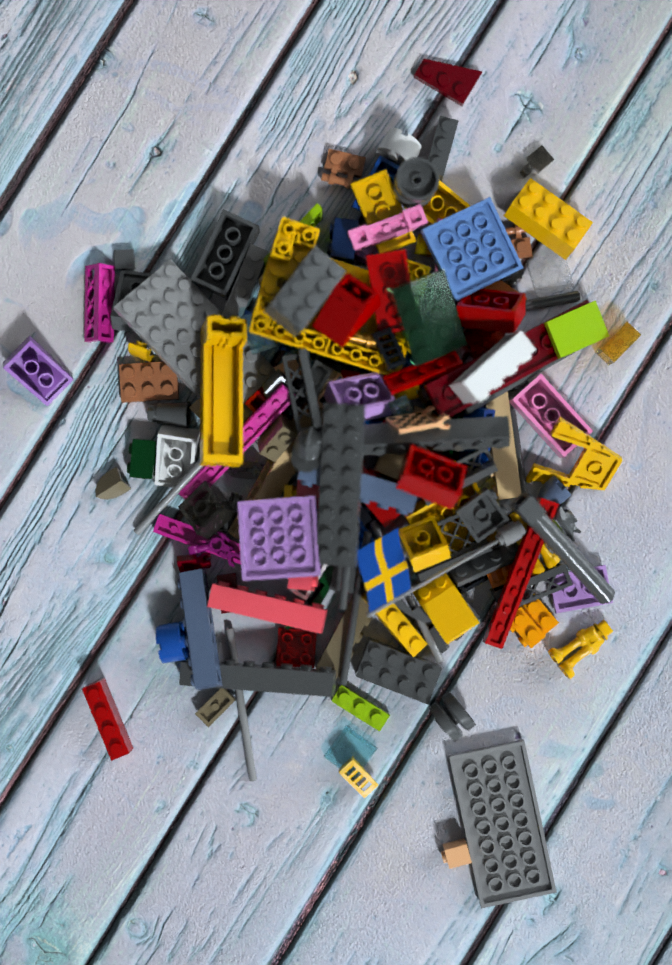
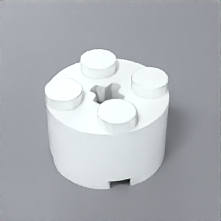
(398, 147)

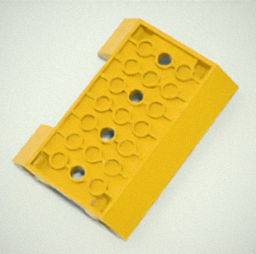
(288, 250)

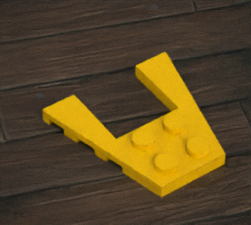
(592, 469)

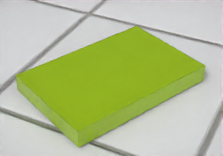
(576, 329)

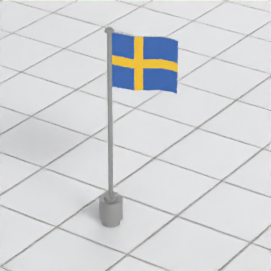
(387, 572)

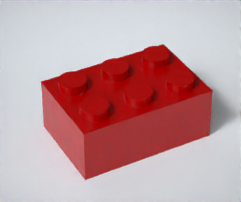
(492, 310)
(431, 477)

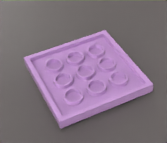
(279, 538)

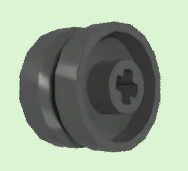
(415, 182)
(451, 716)

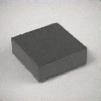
(124, 259)

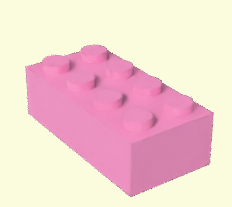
(542, 407)

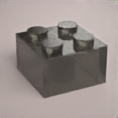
(207, 510)

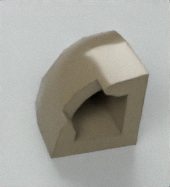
(111, 485)

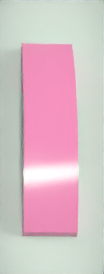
(387, 229)

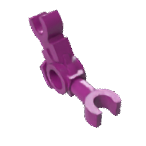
(217, 545)

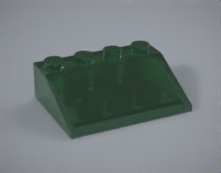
(427, 317)

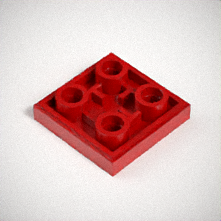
(296, 647)

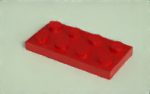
(387, 271)

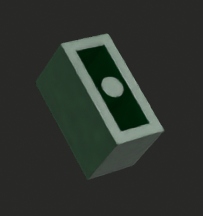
(142, 459)

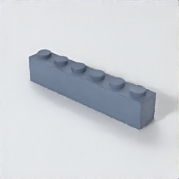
(372, 489)
(200, 630)

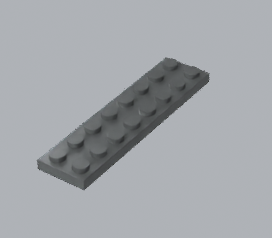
(340, 484)

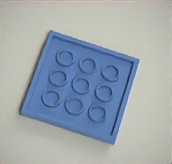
(472, 248)

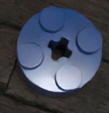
(172, 642)

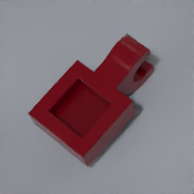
(192, 562)

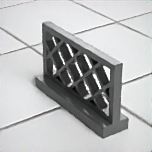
(456, 555)

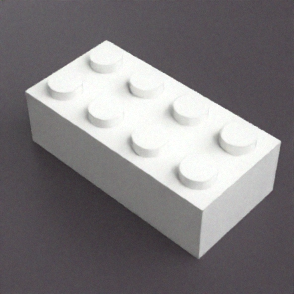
(492, 368)

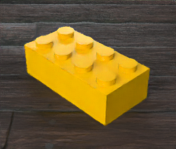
(548, 219)

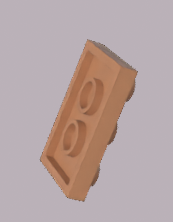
(147, 382)

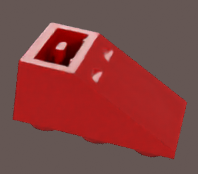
(346, 310)

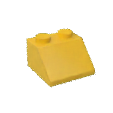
(424, 543)

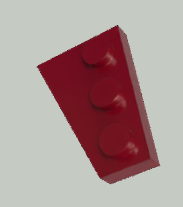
(448, 79)

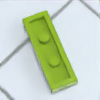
(360, 707)

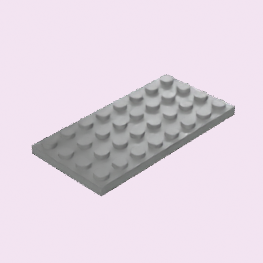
(169, 318)
(502, 823)

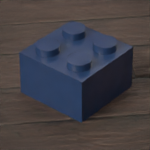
(341, 246)

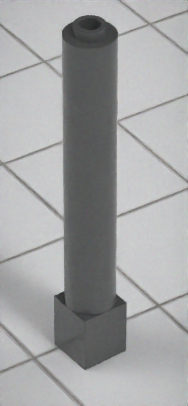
(534, 515)

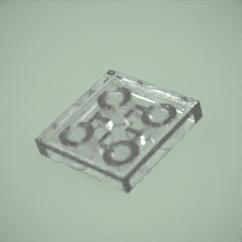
(549, 274)

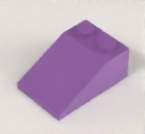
(37, 371)

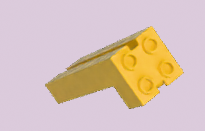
(222, 391)

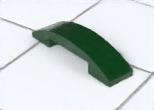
(326, 580)

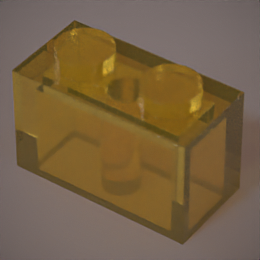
(618, 343)

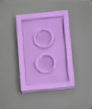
(577, 595)

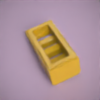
(348, 777)

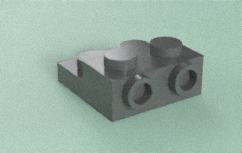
(482, 514)

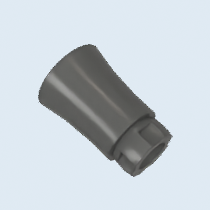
(170, 413)

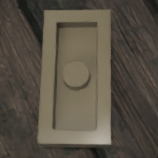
(215, 706)

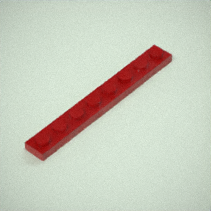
(517, 582)

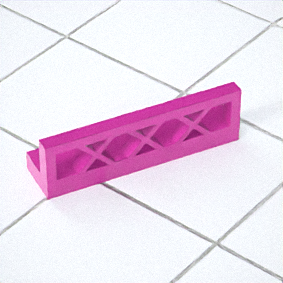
(102, 302)

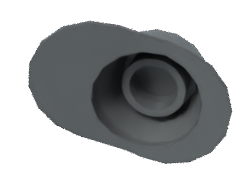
(307, 450)

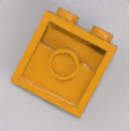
(532, 623)

